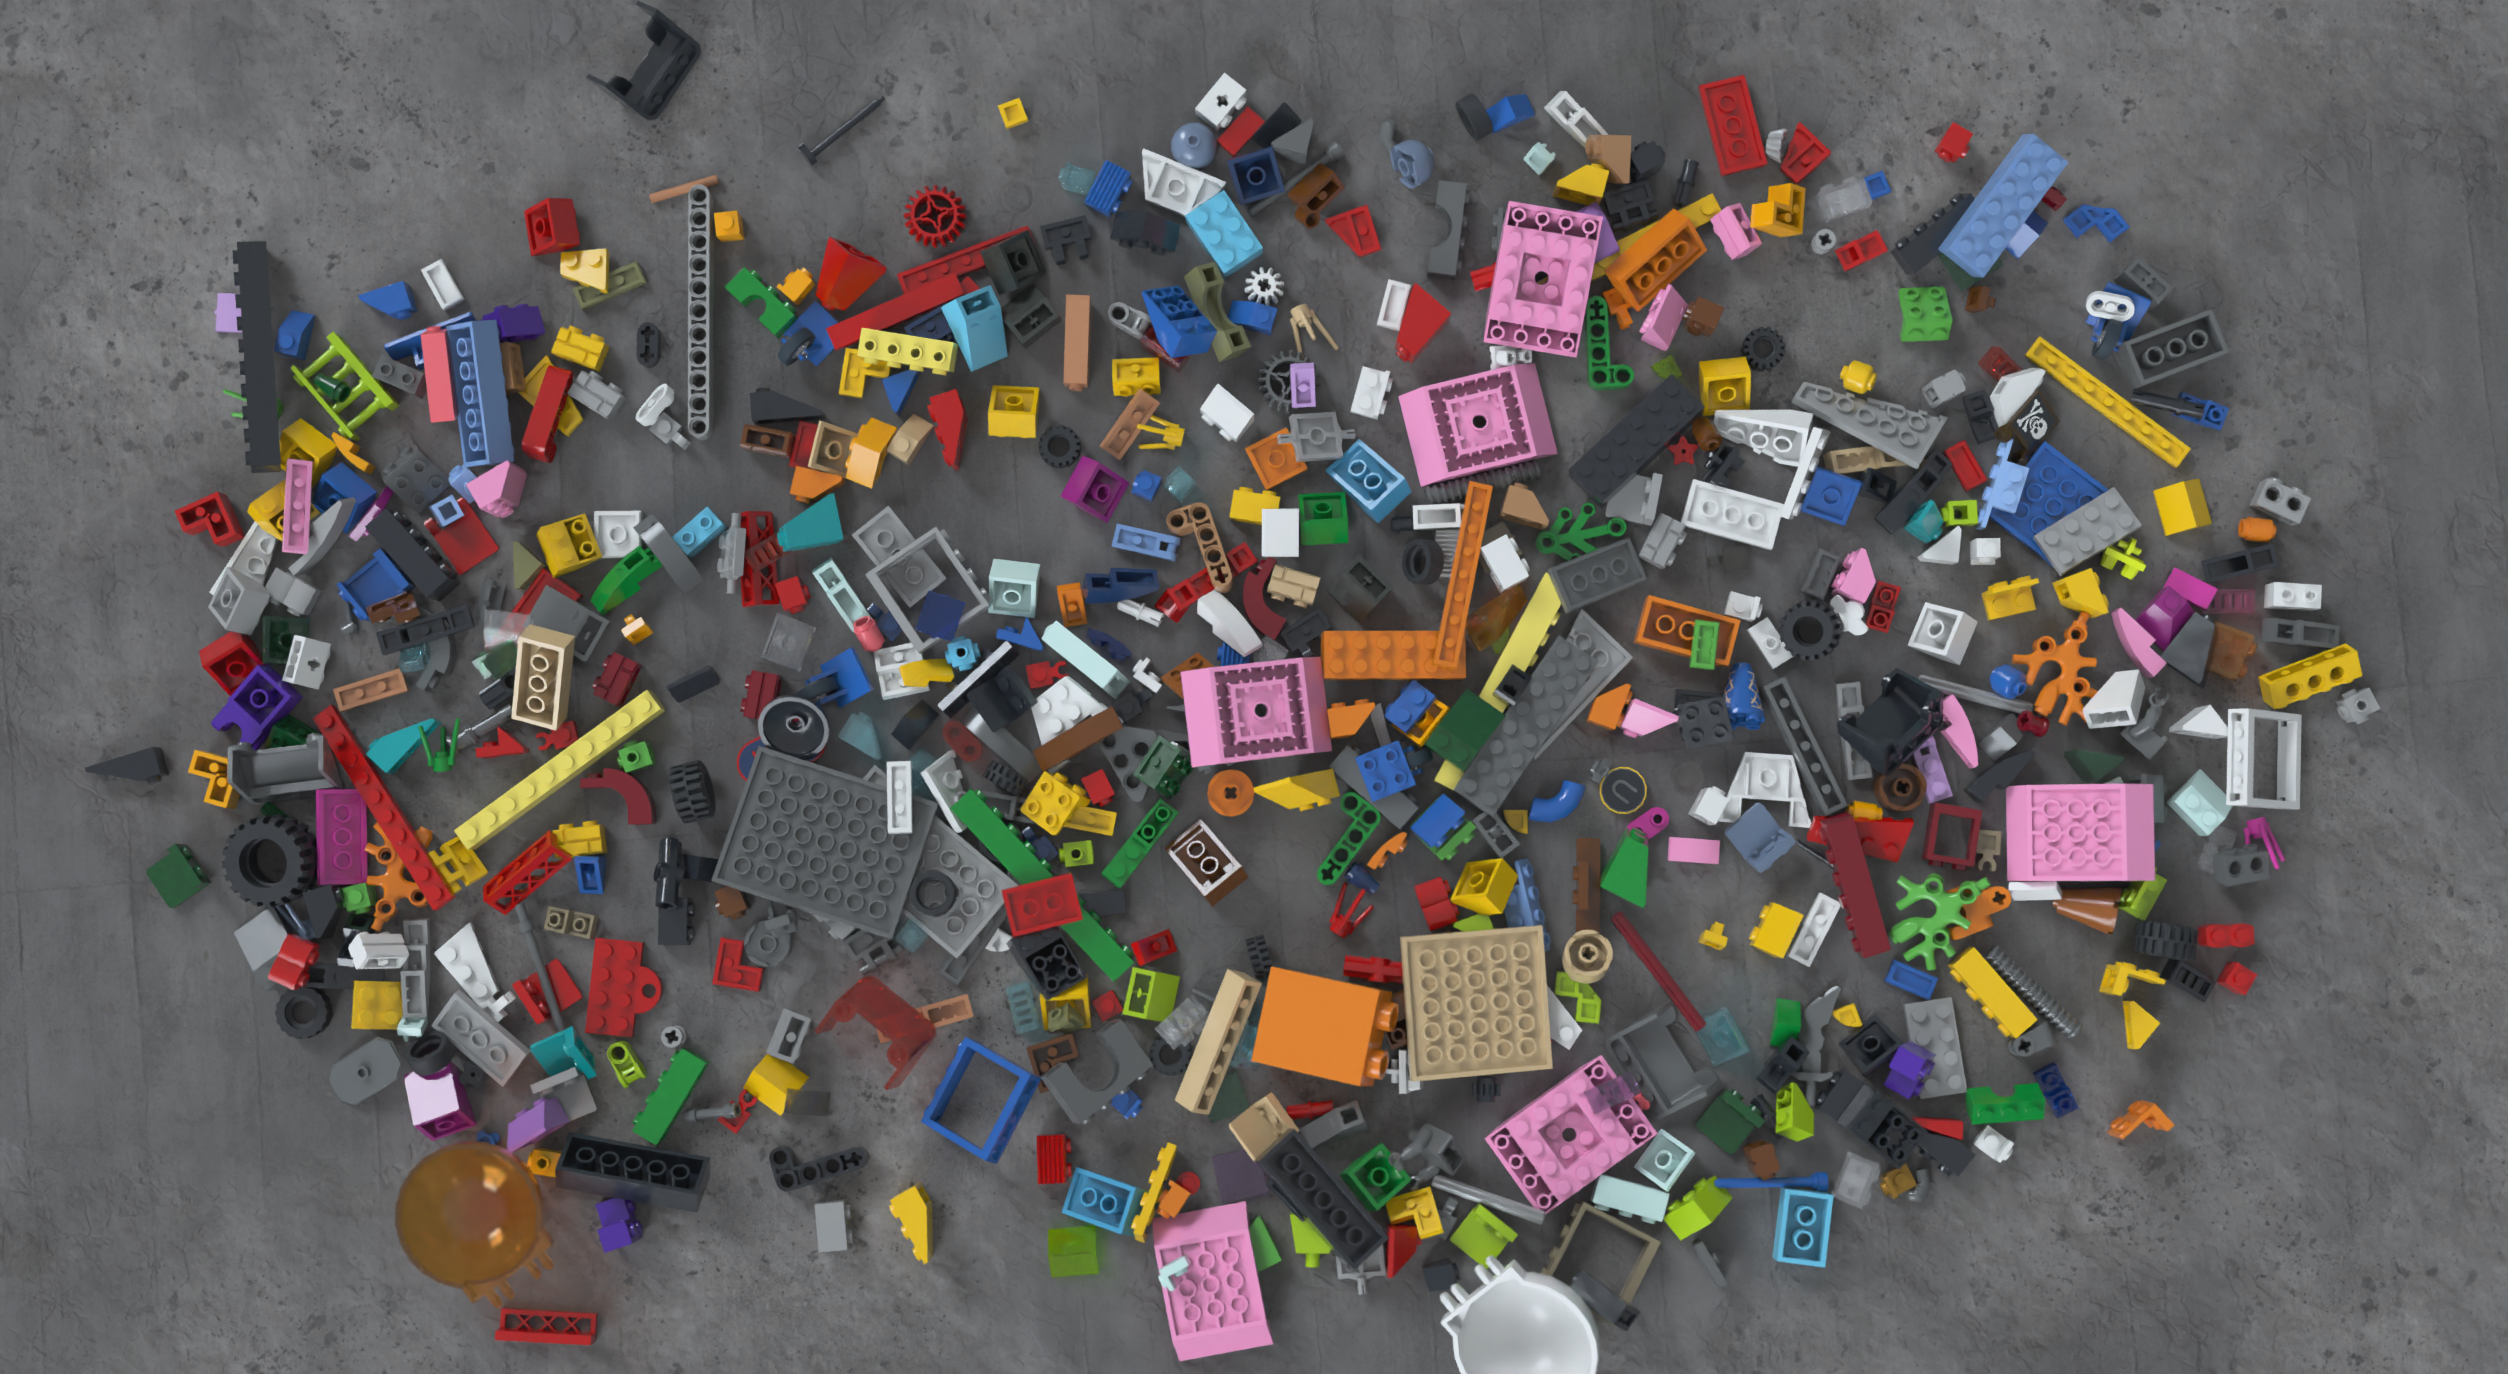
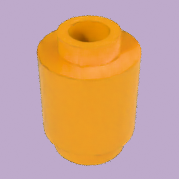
(1864, 809)

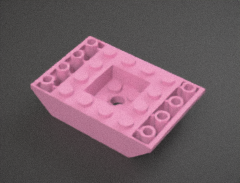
(1551, 313)
(1443, 430)
(1223, 715)
(1553, 1168)

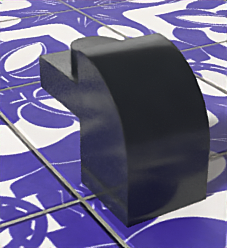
(354, 925)
(1781, 1064)

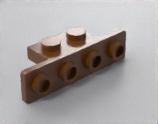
(1587, 879)

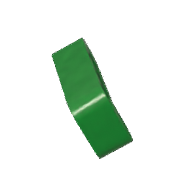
(1602, 343)
(1344, 842)

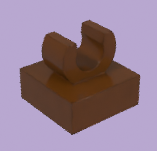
(1979, 299)

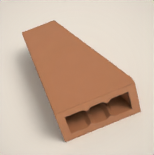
(1077, 341)

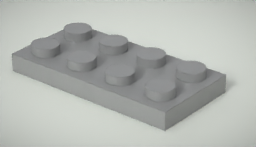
(2087, 531)
(885, 537)
(1935, 1029)
(481, 1038)

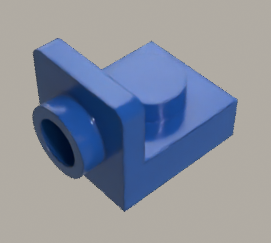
(1127, 1103)

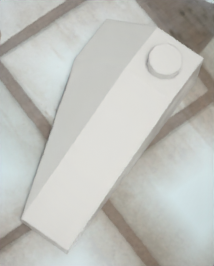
(1773, 432)

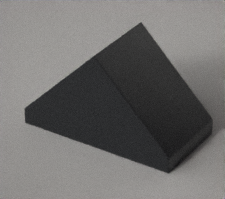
(1876, 485)
(1512, 686)
(915, 724)
(698, 867)

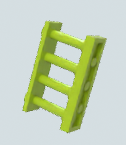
(367, 382)

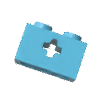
(699, 532)

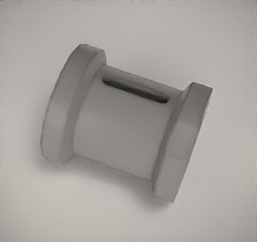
(1816, 241)
(667, 1040)

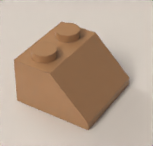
(1612, 153)
(1523, 507)

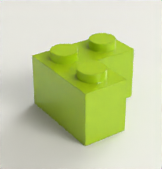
(1697, 1208)

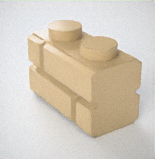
(1293, 586)

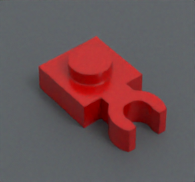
(1042, 674)
(562, 737)
(737, 1123)

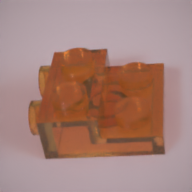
(2231, 652)

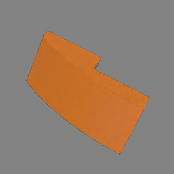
(1393, 845)

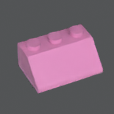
(499, 489)

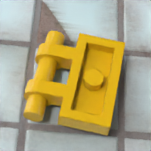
(464, 861)

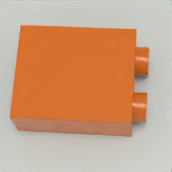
(1324, 1027)

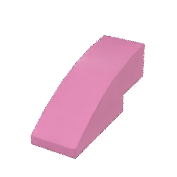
(2137, 643)
(1959, 732)

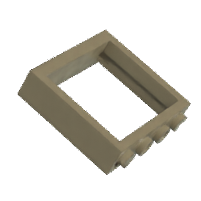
(1640, 1266)

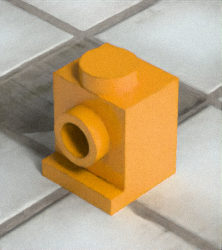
(797, 285)

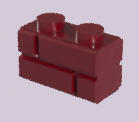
(616, 679)
(761, 690)

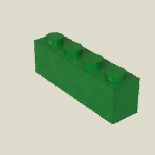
(670, 1096)

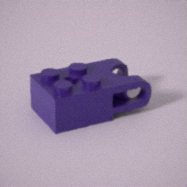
(257, 705)

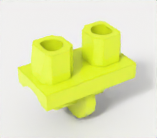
(2132, 564)

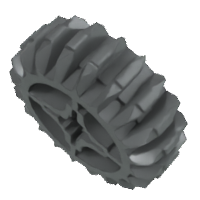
(1279, 378)

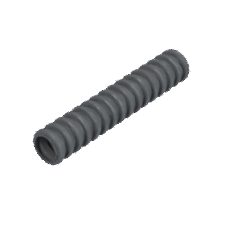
(1496, 479)
(2032, 992)

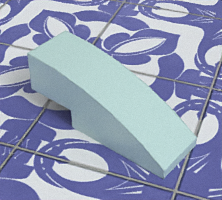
(840, 592)

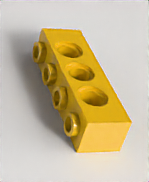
(2319, 667)

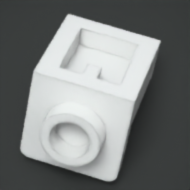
(1743, 607)
(1149, 680)
(1993, 1144)

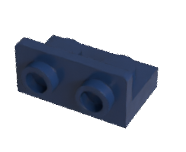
(932, 326)

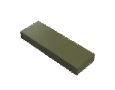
(620, 282)

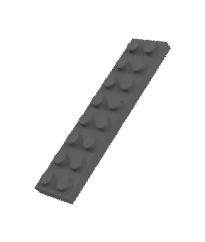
(1526, 726)

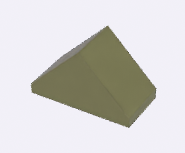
(526, 566)

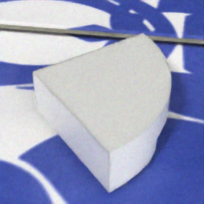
(999, 941)

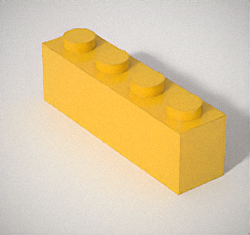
(1992, 992)

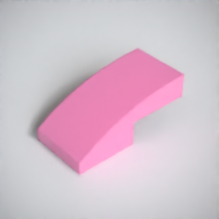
(1693, 850)

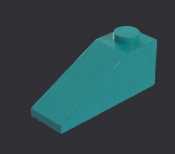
(1925, 522)
(395, 748)

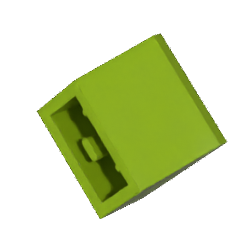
(1151, 994)

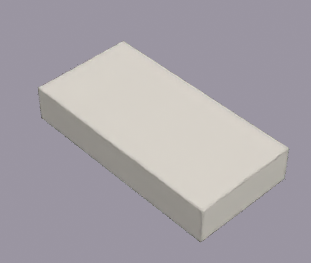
(443, 285)
(1393, 305)
(2035, 890)

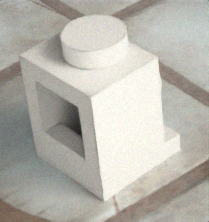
(1984, 551)

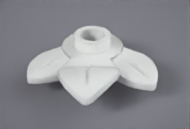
(1850, 615)

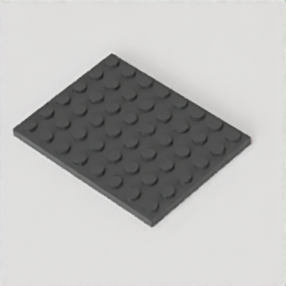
(822, 843)

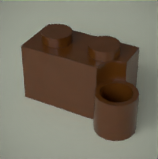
(1314, 194)

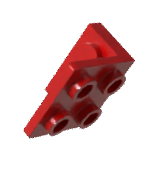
(533, 997)

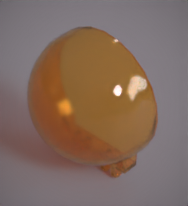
(473, 1219)

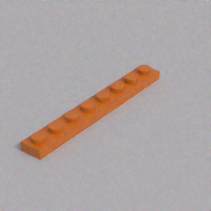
(1462, 575)

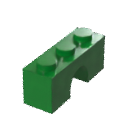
(747, 287)
(1986, 1107)

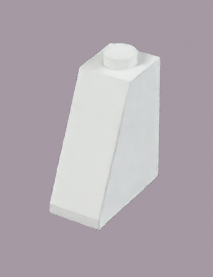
(2117, 701)

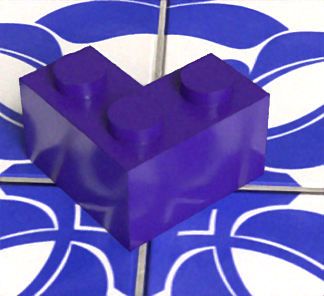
(517, 323)
(1909, 1069)
(618, 1223)

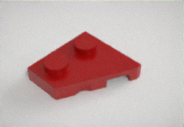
(1803, 155)
(1356, 230)

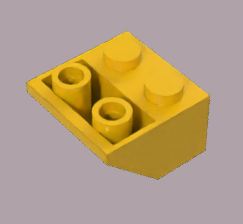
(269, 510)
(568, 545)
(2082, 593)

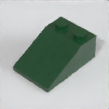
(1464, 730)

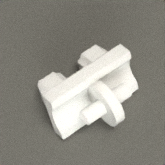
(1507, 356)
(1405, 1085)

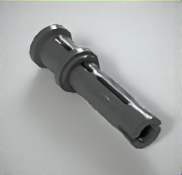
(471, 734)

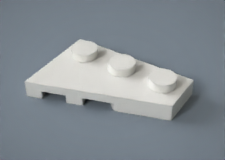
(946, 787)

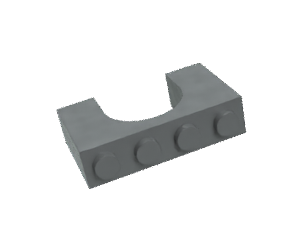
(1128, 1065)

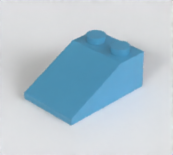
(1369, 480)
(1103, 1201)

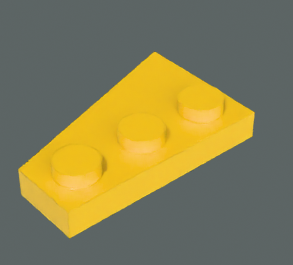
(571, 417)

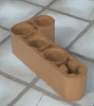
(1207, 548)

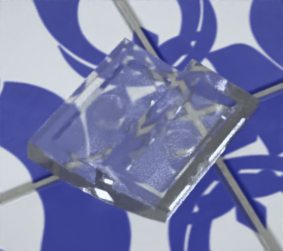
(504, 626)

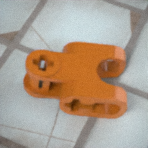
(1980, 910)

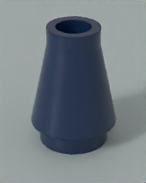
(1361, 878)

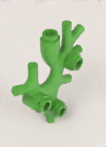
(1947, 912)

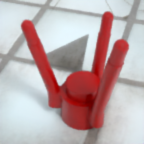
(1342, 924)

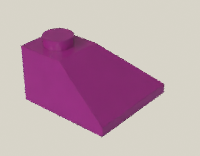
(2165, 616)

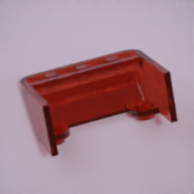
(891, 1016)

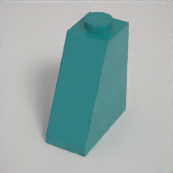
(813, 527)

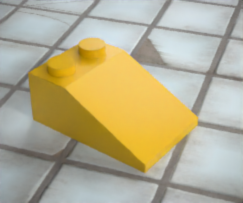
(1302, 790)

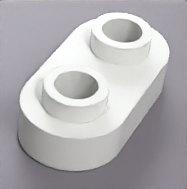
(2109, 306)
(655, 404)

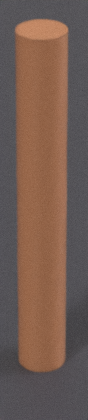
(682, 189)

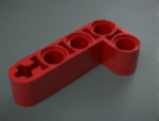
(545, 417)

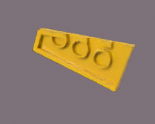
(1166, 1158)

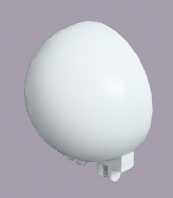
(1520, 1325)

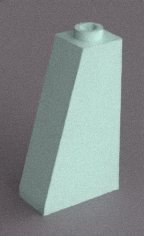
(1085, 659)

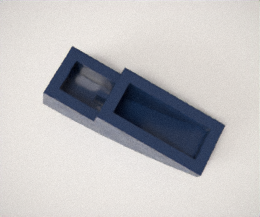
(1119, 585)

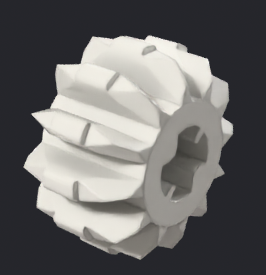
(1273, 285)

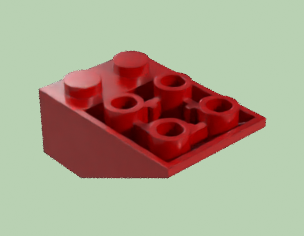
(952, 420)

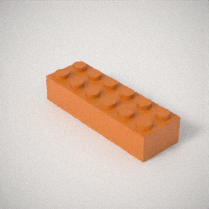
(1385, 656)

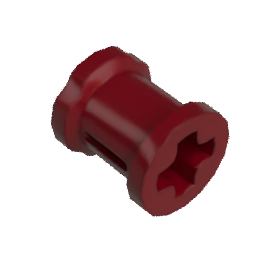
(2032, 723)

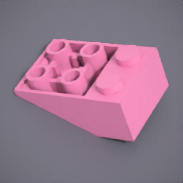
(1663, 318)

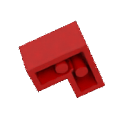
(214, 514)

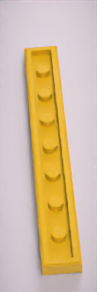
(2107, 402)

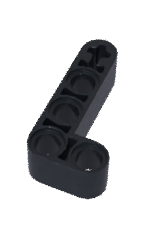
(820, 1164)

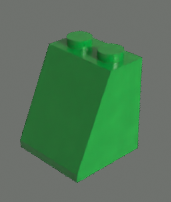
(1627, 868)

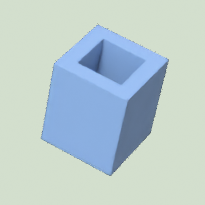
(446, 511)

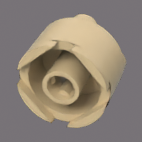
(1593, 945)

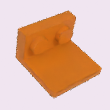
(2138, 1113)

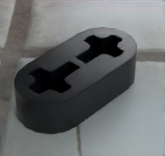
(642, 344)

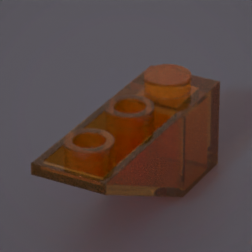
(1494, 618)

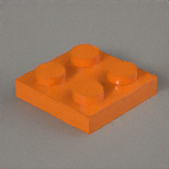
(1274, 461)

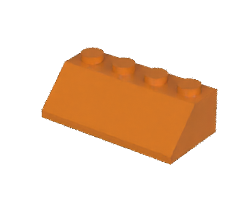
(1656, 259)

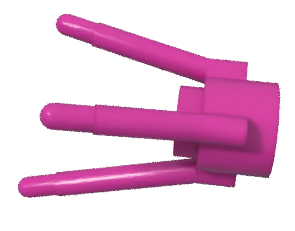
(2260, 828)

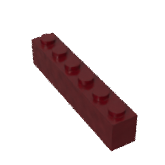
(1854, 884)

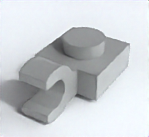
(668, 431)

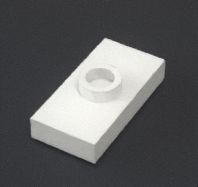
(1769, 643)

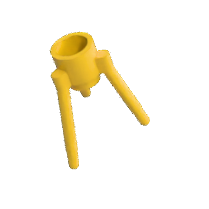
(1172, 435)

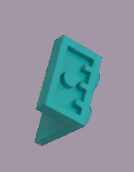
(564, 1052)

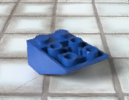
(1178, 322)

